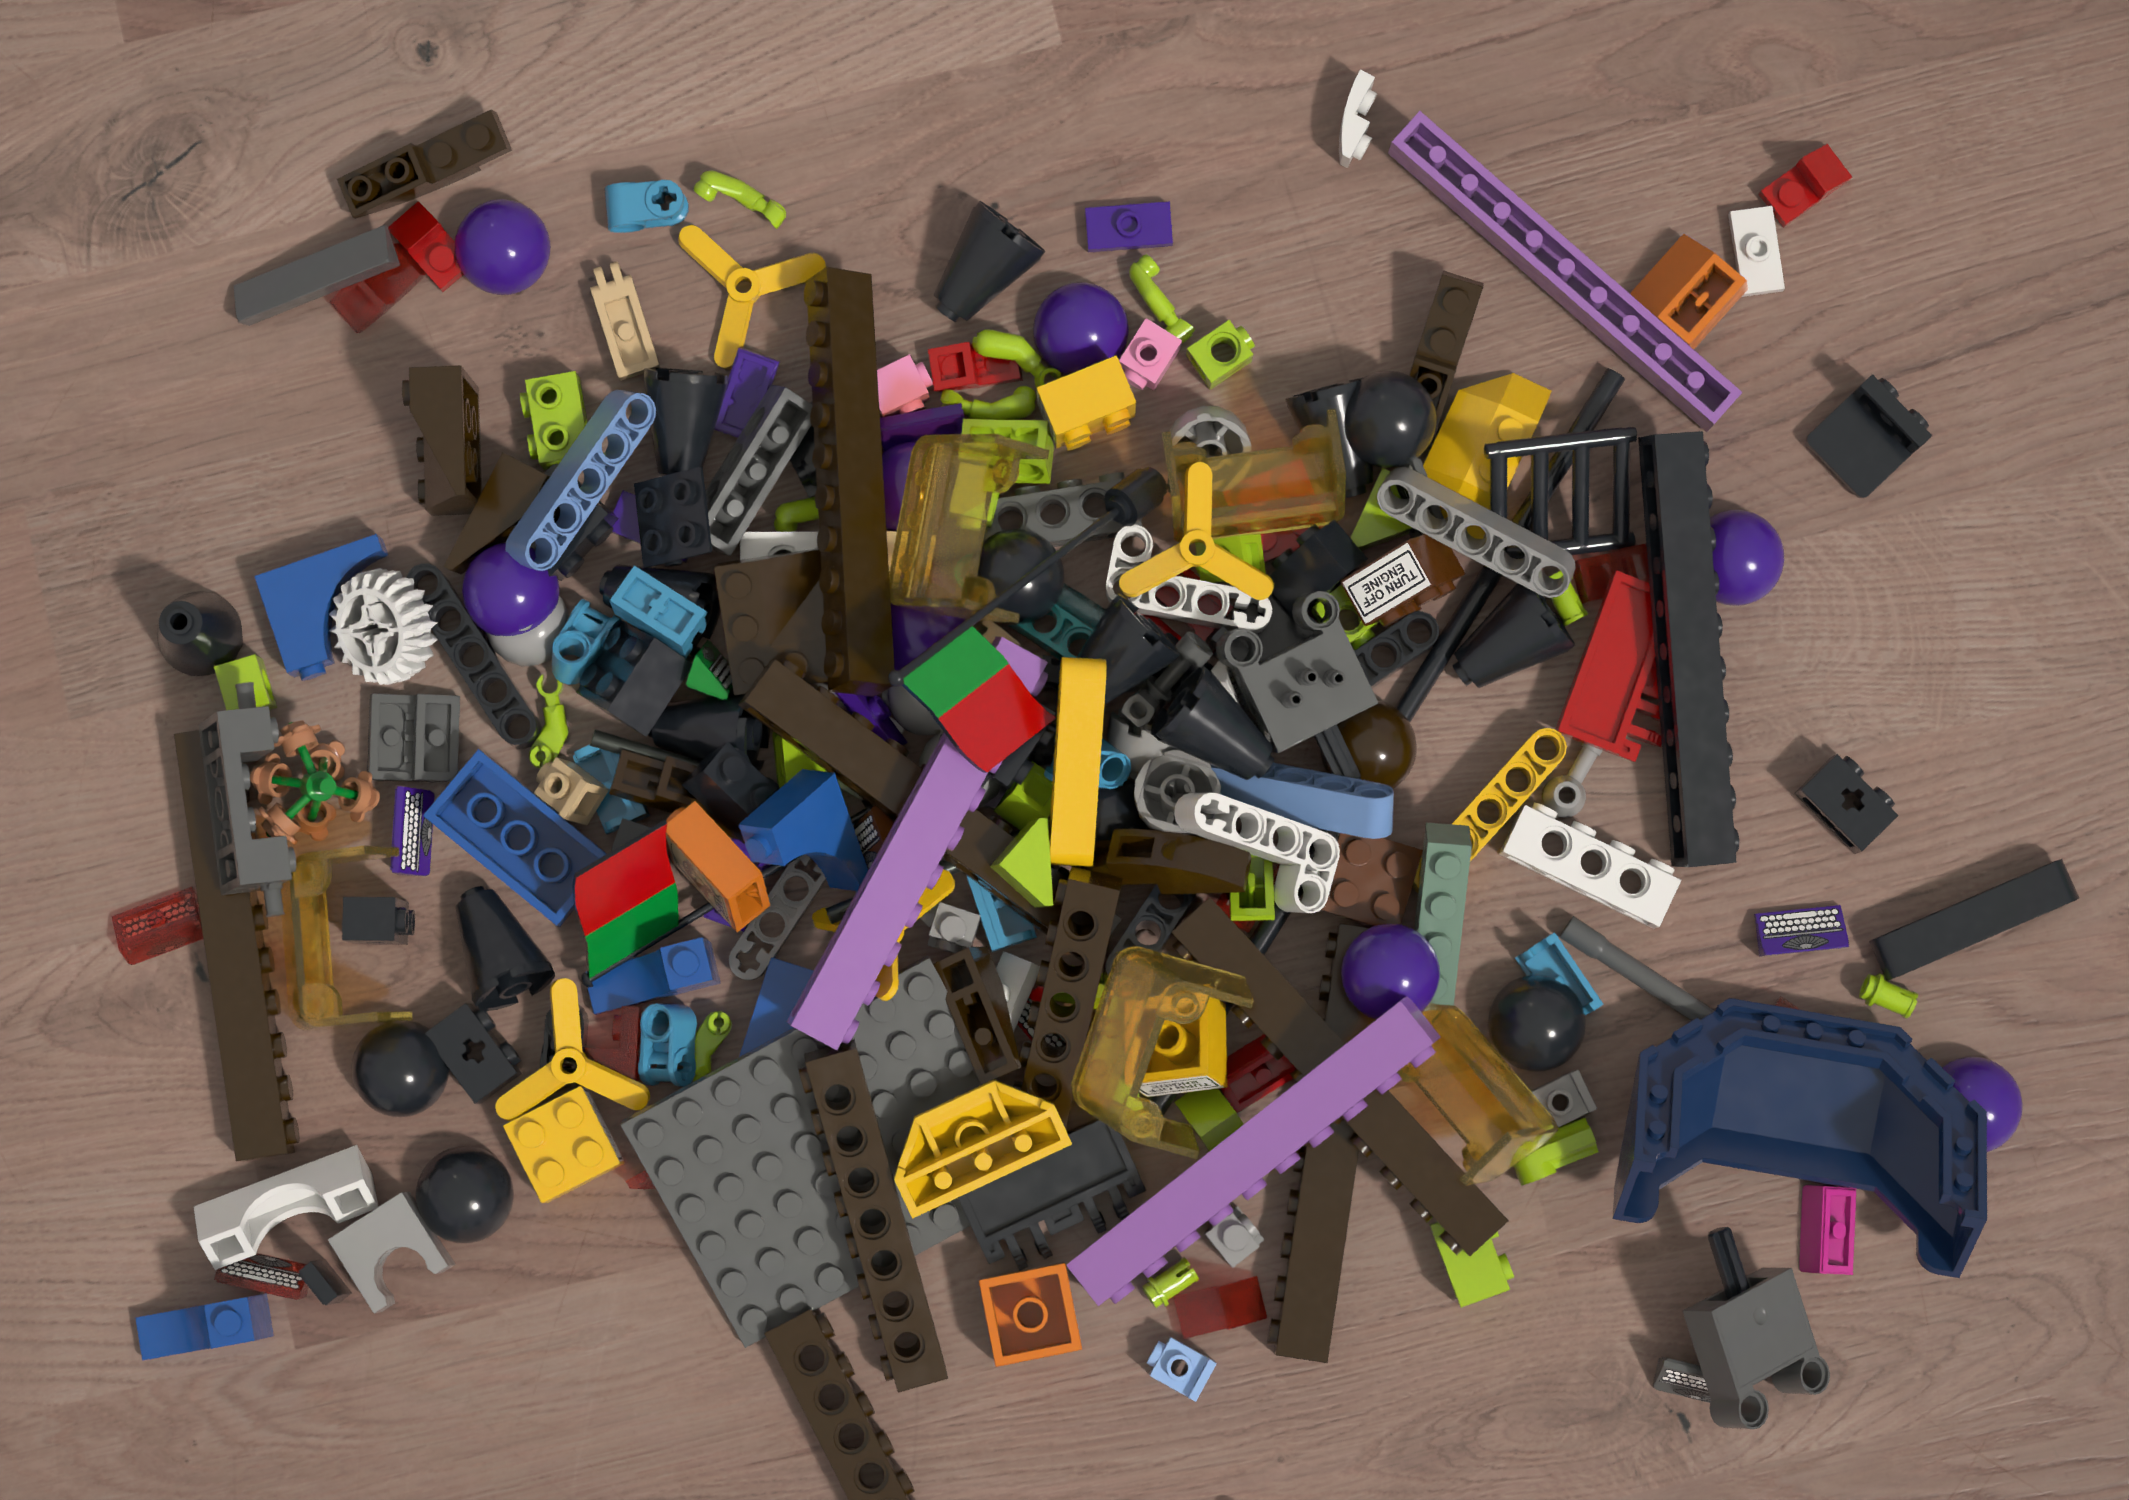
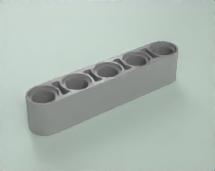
(1487, 551)

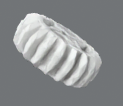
(383, 626)

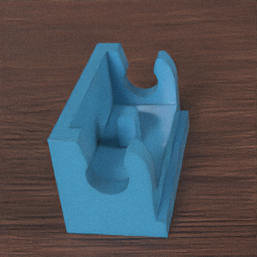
(658, 611)
(602, 766)
(1001, 924)
(1552, 959)

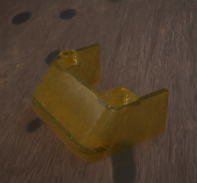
(1265, 487)
(947, 519)
(306, 938)
(1136, 1000)
(1479, 1097)

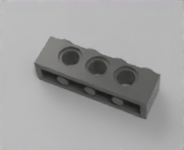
(755, 465)
(1071, 497)

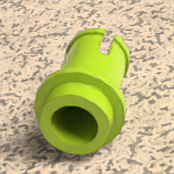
(1568, 604)
(1888, 995)
(1170, 1283)

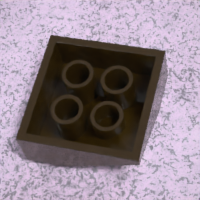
(448, 414)
(772, 613)

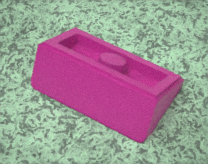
(1827, 1230)

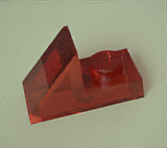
(627, 1031)
(1220, 1307)

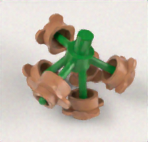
(320, 771)

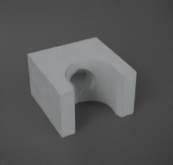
(375, 1236)

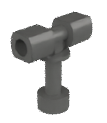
(1156, 692)

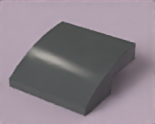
(413, 737)

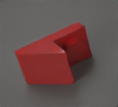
(1805, 184)
(427, 245)

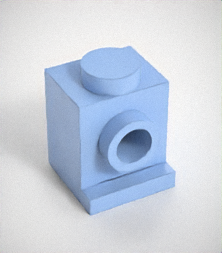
(1198, 1369)

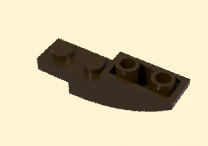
(425, 166)
(1445, 337)
(656, 783)
(1172, 861)

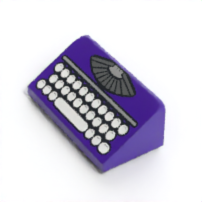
(412, 832)
(1801, 930)

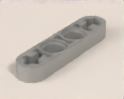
(790, 911)

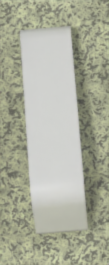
(1188, 589)
(1257, 838)

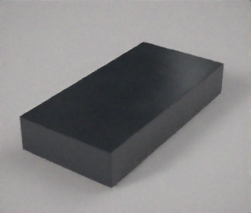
(324, 1282)

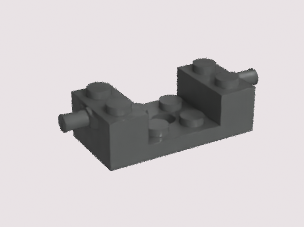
(226, 743)

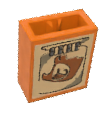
(716, 866)

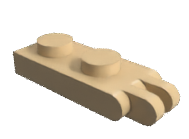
(623, 323)

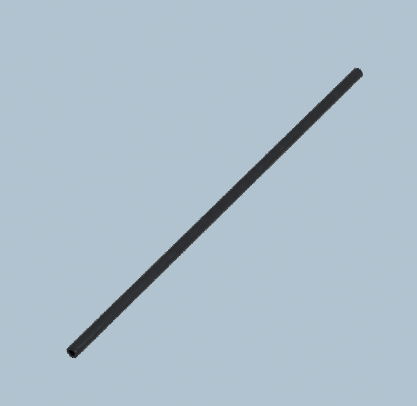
(1456, 629)

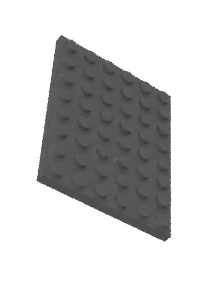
(750, 1173)

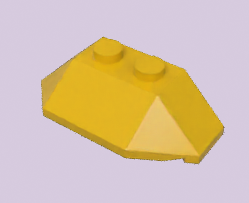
(1478, 416)
(974, 1143)

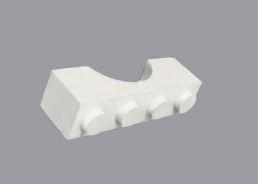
(238, 1221)

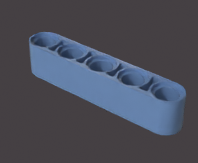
(598, 470)
(1316, 799)

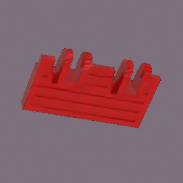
(1614, 674)

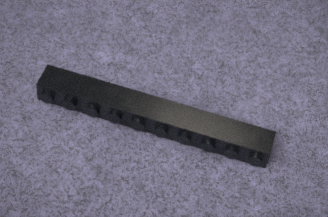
(1688, 649)

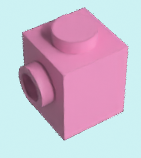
(1149, 355)
(902, 387)

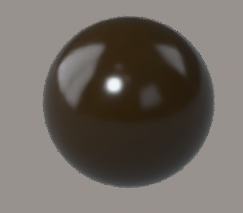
(1380, 744)

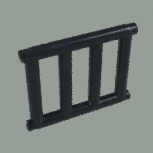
(1580, 445)

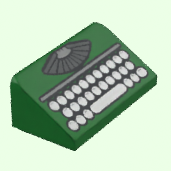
(710, 672)

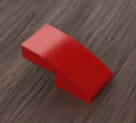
(963, 368)

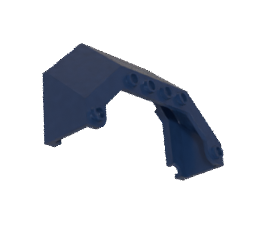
(1815, 1105)

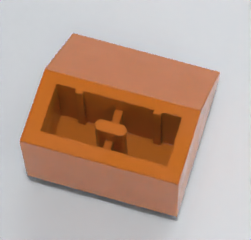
(1690, 290)

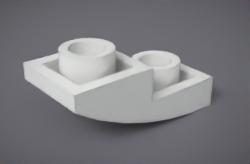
(1353, 137)

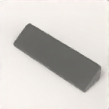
(315, 276)

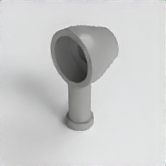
(1573, 781)

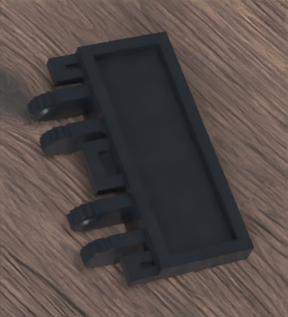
(1051, 1192)

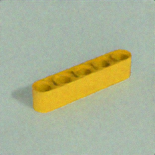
(1077, 761)
(1504, 798)

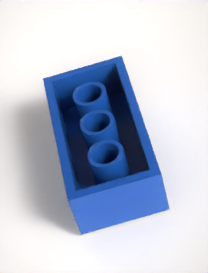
(514, 835)

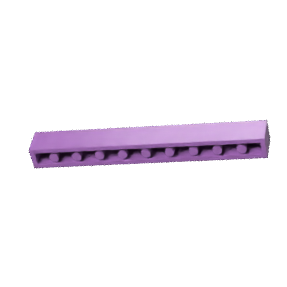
(1563, 271)
(897, 879)
(1253, 1151)

